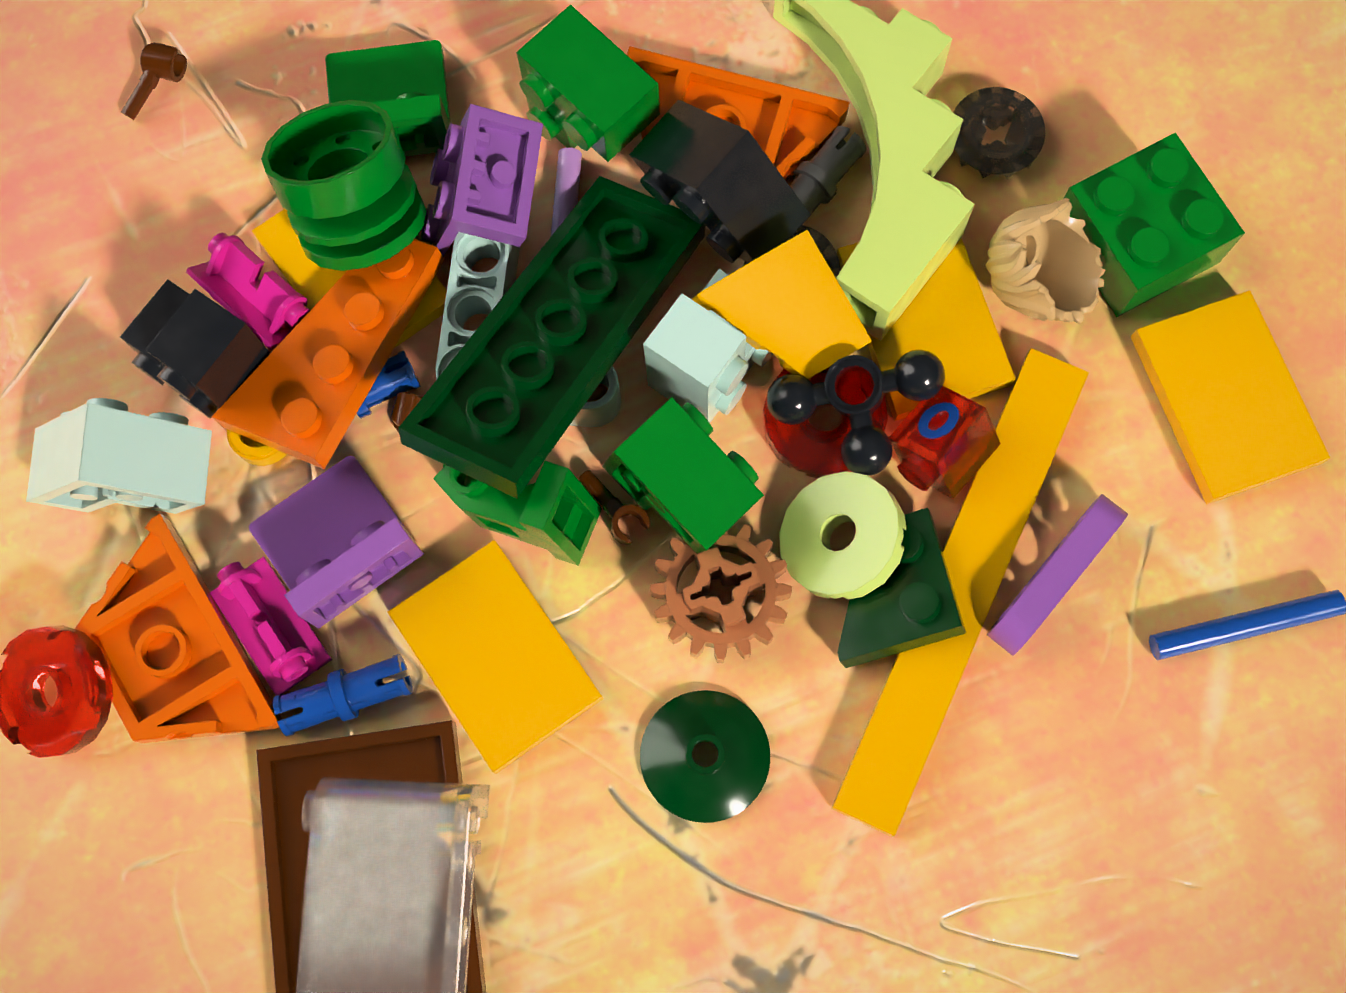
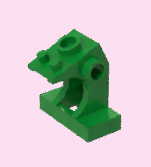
(548, 514)

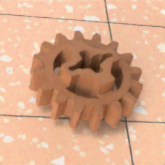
(748, 580)

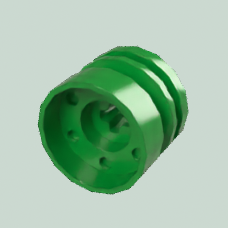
(345, 184)

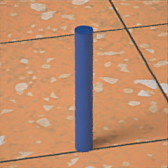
(1247, 624)

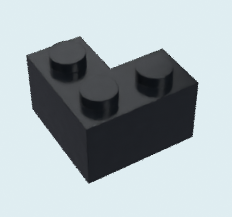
(720, 180)
(193, 347)

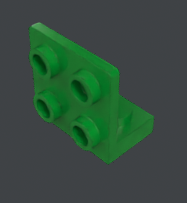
(402, 81)

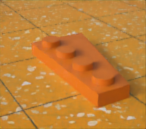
(328, 363)

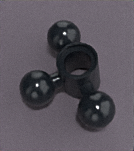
(865, 447)

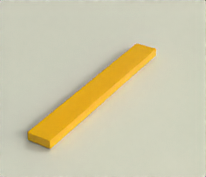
(976, 557)

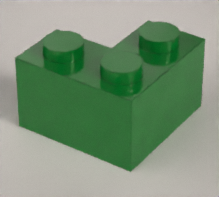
(585, 87)
(685, 475)

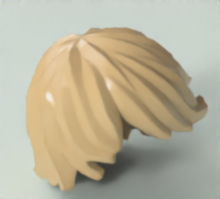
(1045, 264)

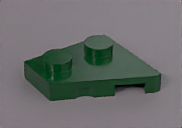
(910, 607)

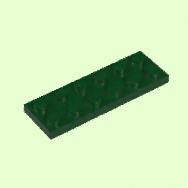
(552, 337)

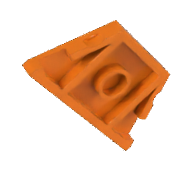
(781, 118)
(172, 649)

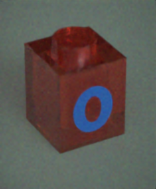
(944, 442)

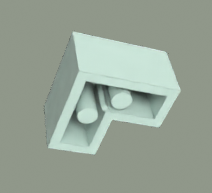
(700, 357)
(119, 457)

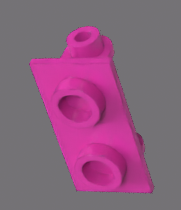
(232, 279)
(267, 625)

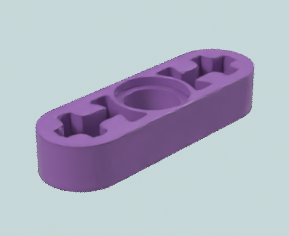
(1057, 574)

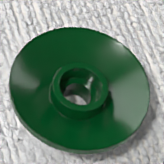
(699, 791)

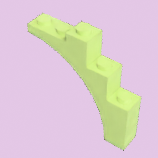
(908, 139)

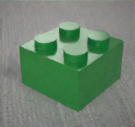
(1153, 222)

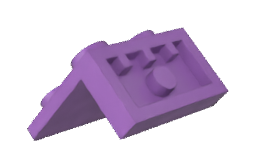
(484, 179)
(334, 542)

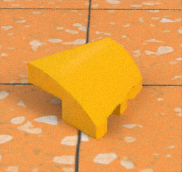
(790, 307)

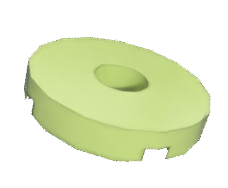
(818, 512)

